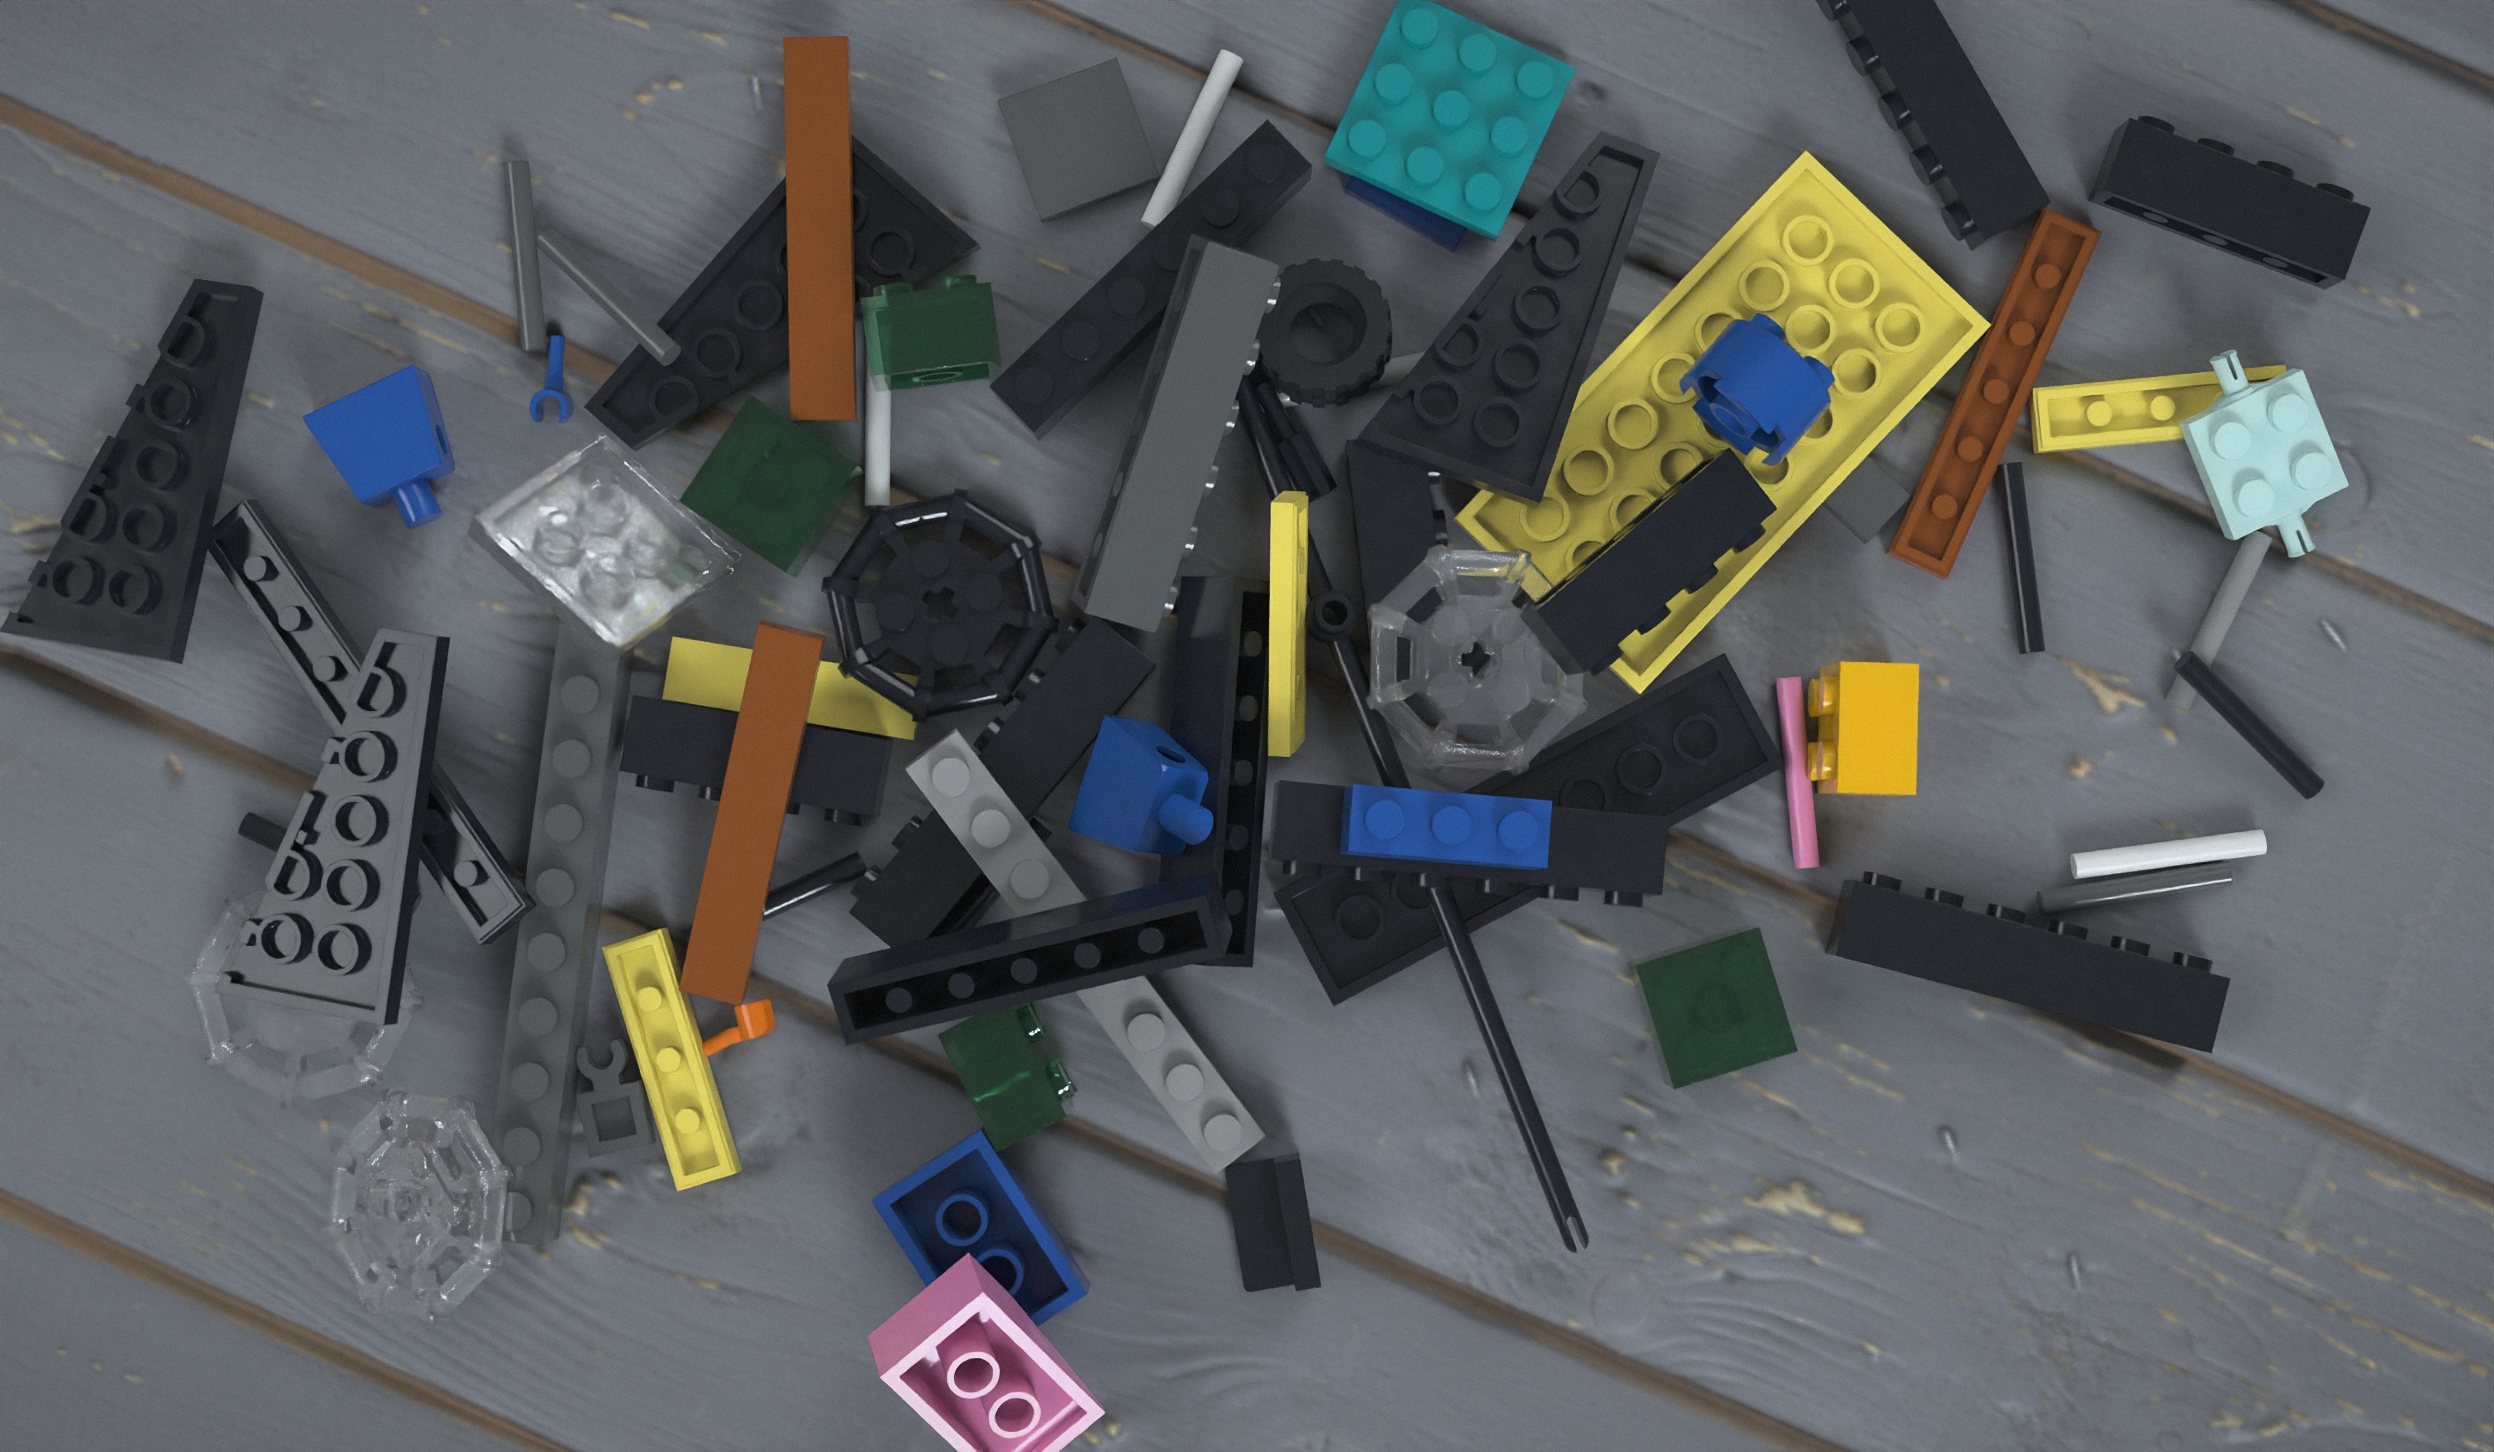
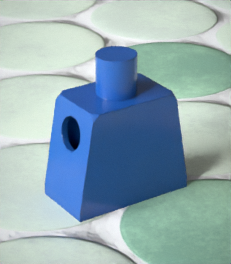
(389, 443)
(1141, 790)

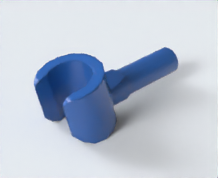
(553, 384)

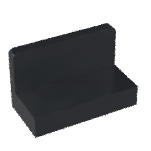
(1272, 1224)

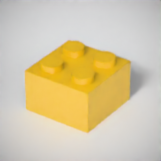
(1864, 729)

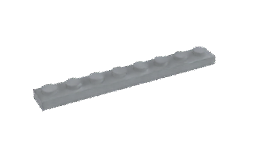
(1127, 1009)

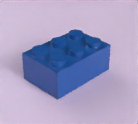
(982, 1207)

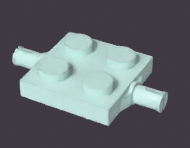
(2263, 453)

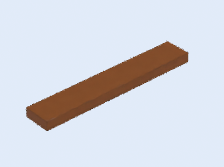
(820, 229)
(1993, 393)
(752, 812)

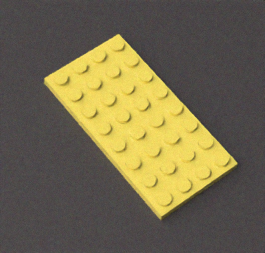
(1839, 294)

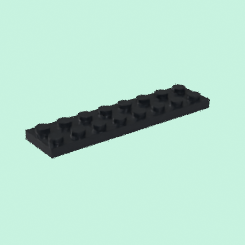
(1651, 757)

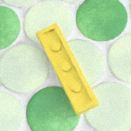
(2124, 409)
(1287, 623)
(717, 676)
(672, 1059)

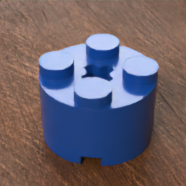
(1758, 388)

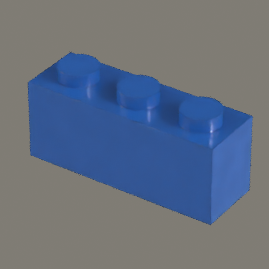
(1445, 827)

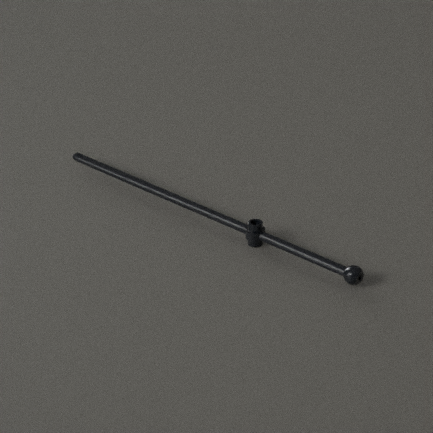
(1393, 775)

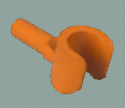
(753, 1021)

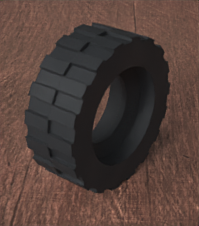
(1358, 367)

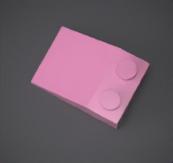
(981, 1368)

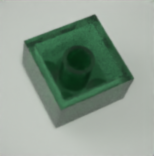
(931, 334)
(772, 486)
(1712, 1006)
(1009, 1072)

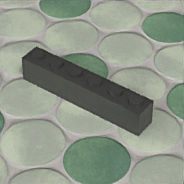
(1176, 433)

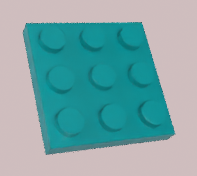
(1449, 115)

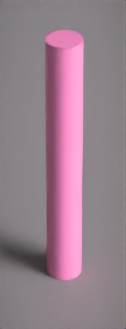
(1796, 762)

